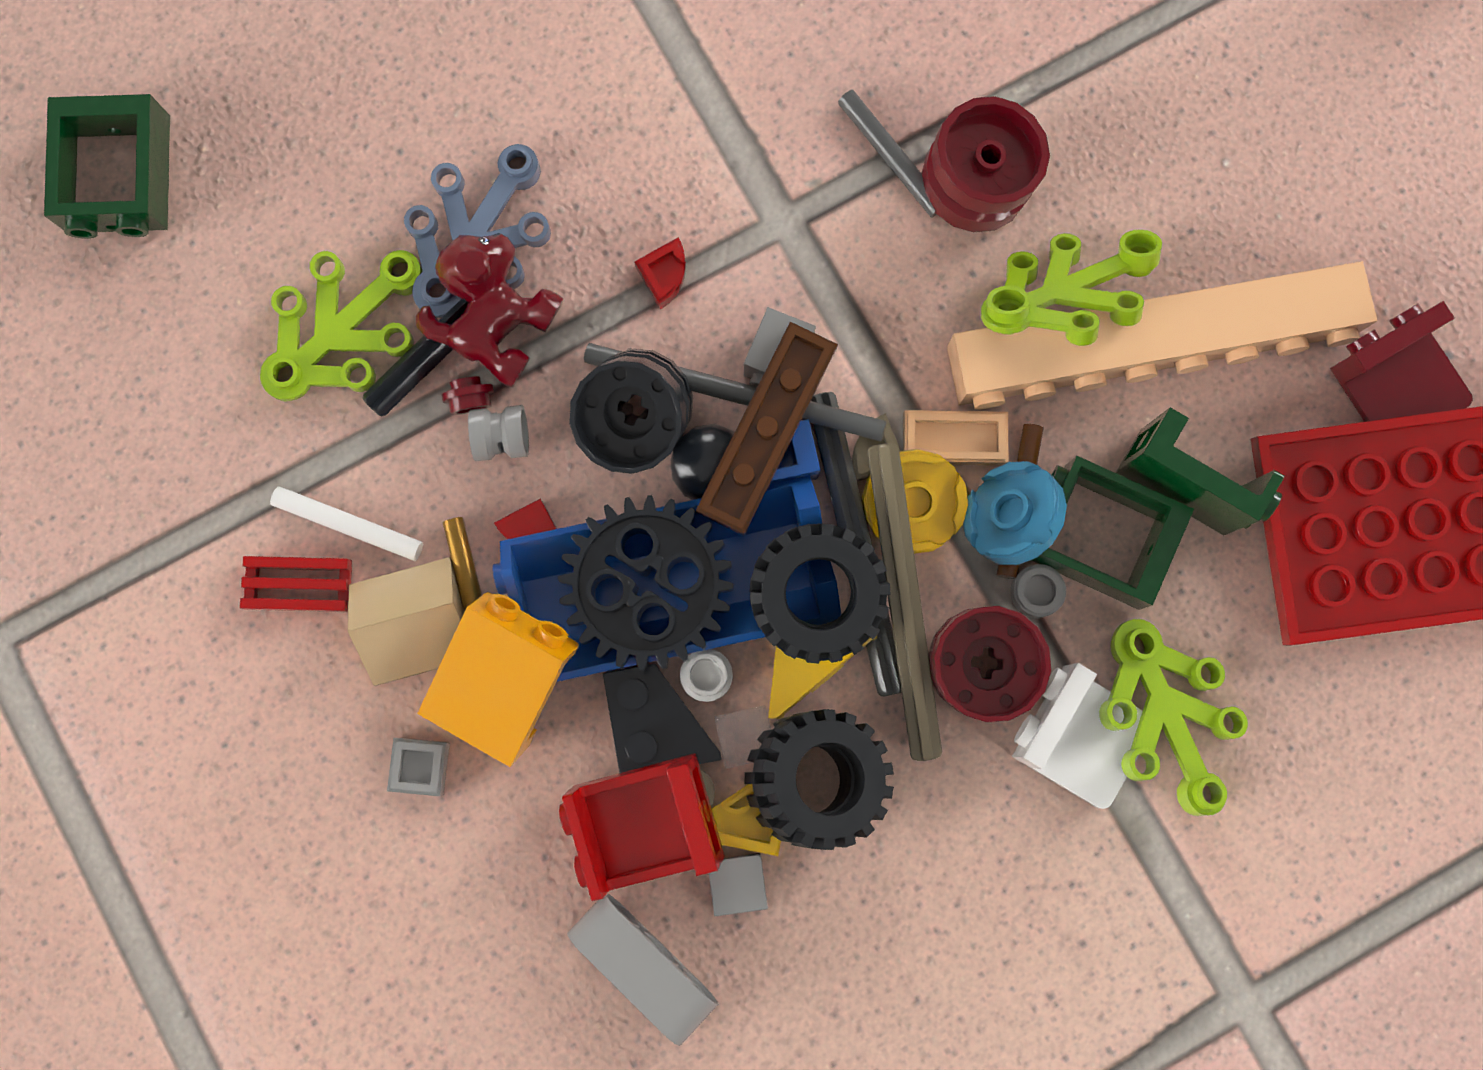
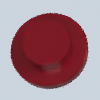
(467, 394)

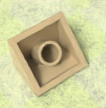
(404, 620)

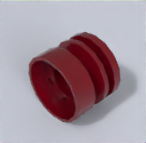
(1020, 670)

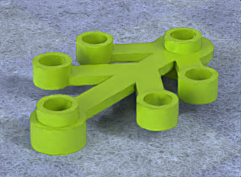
(1012, 309)
(335, 330)
(1166, 710)

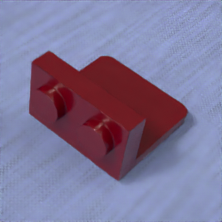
(1403, 370)

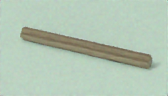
(904, 602)

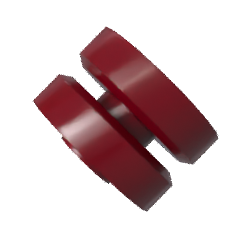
(985, 163)

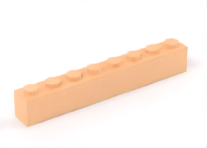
(1173, 332)

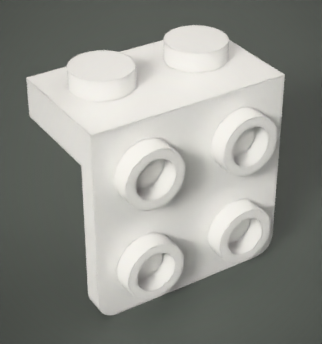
(1070, 741)

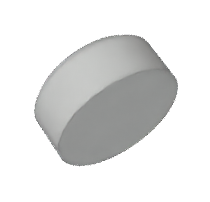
(1038, 591)

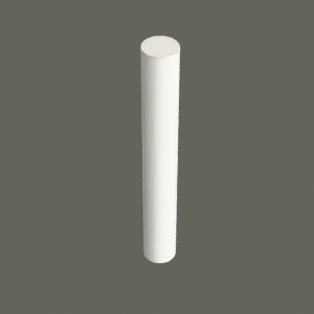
(346, 523)

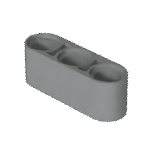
(642, 969)

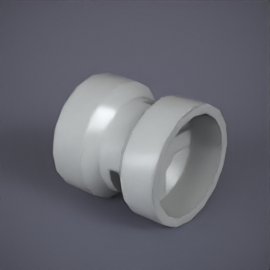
(498, 433)

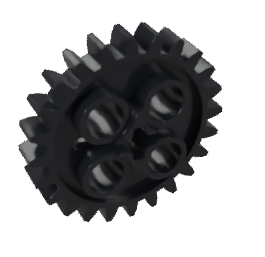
(673, 543)

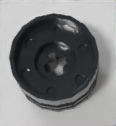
(606, 422)

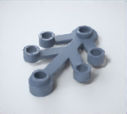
(479, 225)

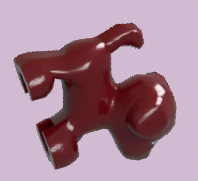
(477, 272)

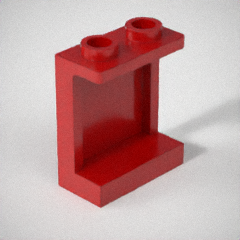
(641, 826)

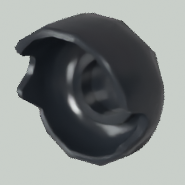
(698, 457)

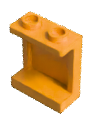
(497, 677)

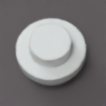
(706, 675)

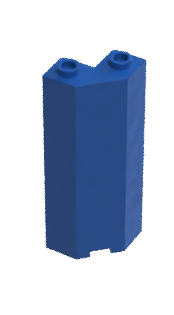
(535, 561)

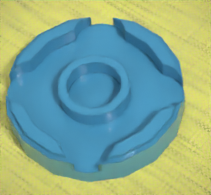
(1015, 513)

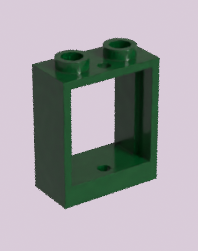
(107, 116)
(1159, 548)

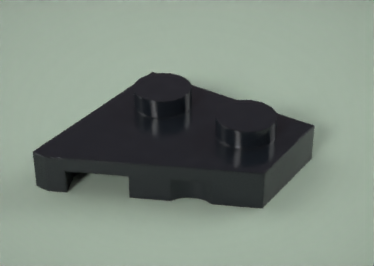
(652, 720)

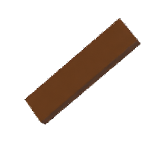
(766, 428)

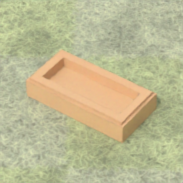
(959, 435)

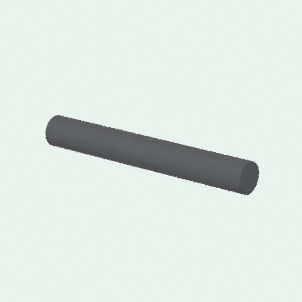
(886, 147)

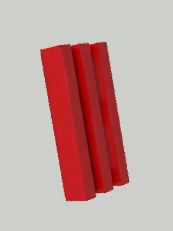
(253, 582)

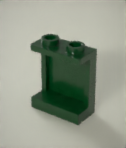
(1215, 498)

